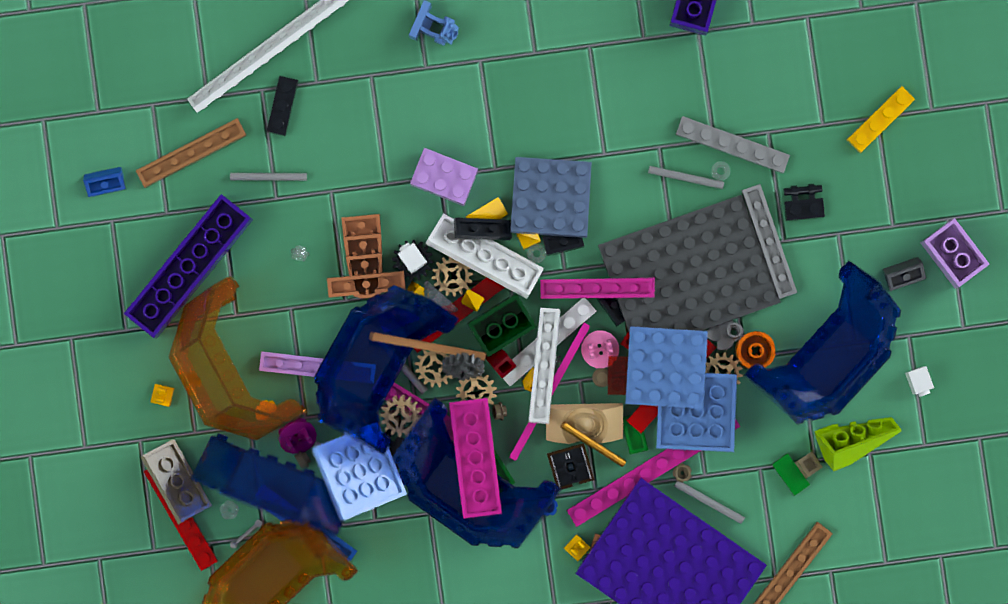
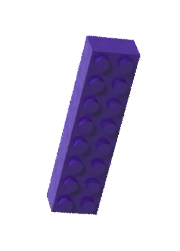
(188, 266)

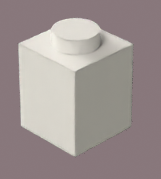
(411, 257)
(919, 381)

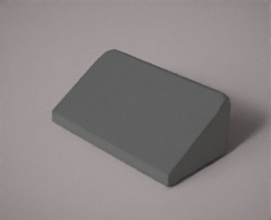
(904, 273)

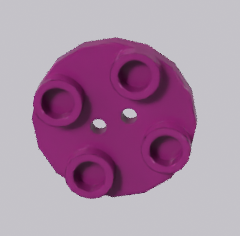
(304, 431)

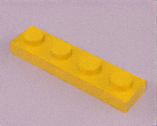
(881, 119)

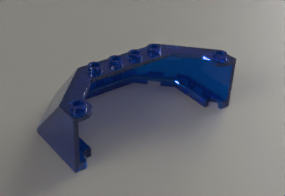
(838, 355)
(362, 371)
(431, 477)
(267, 484)

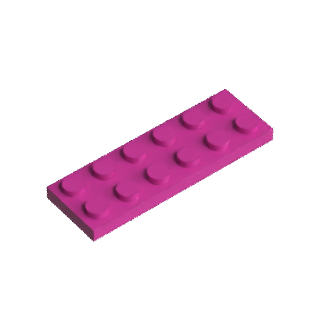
(475, 458)

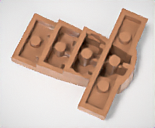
(364, 260)

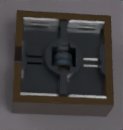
(570, 466)

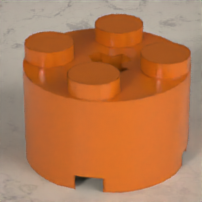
(755, 339)

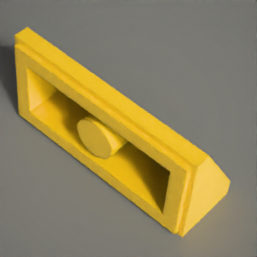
(491, 210)

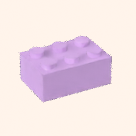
(444, 177)
(954, 253)

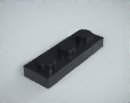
(282, 106)
(482, 229)

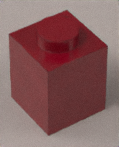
(501, 363)

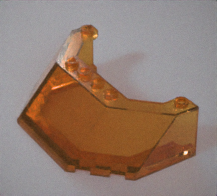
(213, 378)
(277, 565)

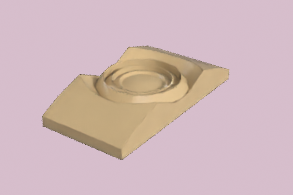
(597, 421)

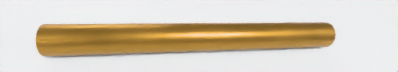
(593, 444)

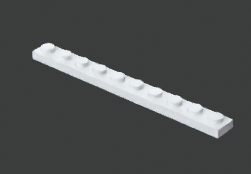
(263, 53)

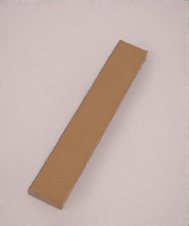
(191, 153)
(424, 345)
(795, 565)

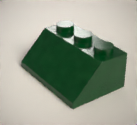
(501, 324)

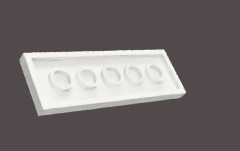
(486, 258)

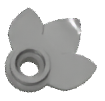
(722, 334)

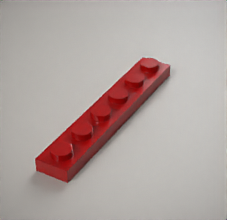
(190, 534)

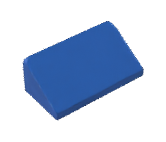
(104, 181)

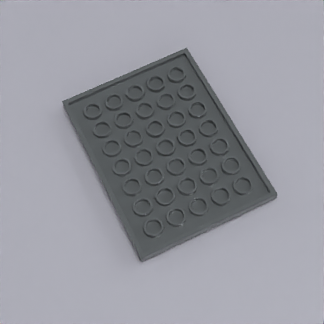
(702, 269)

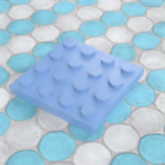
(357, 476)

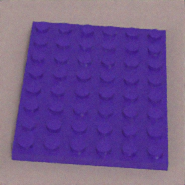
(666, 556)

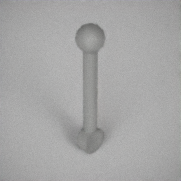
(258, 523)

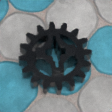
(421, 271)

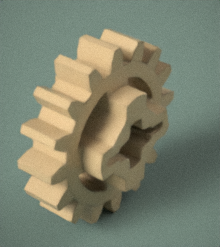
(444, 269)
(729, 367)
(423, 369)
(474, 383)
(408, 415)

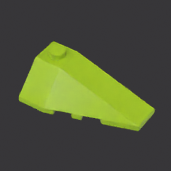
(849, 443)

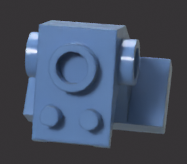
(423, 24)

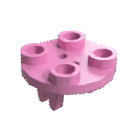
(590, 348)

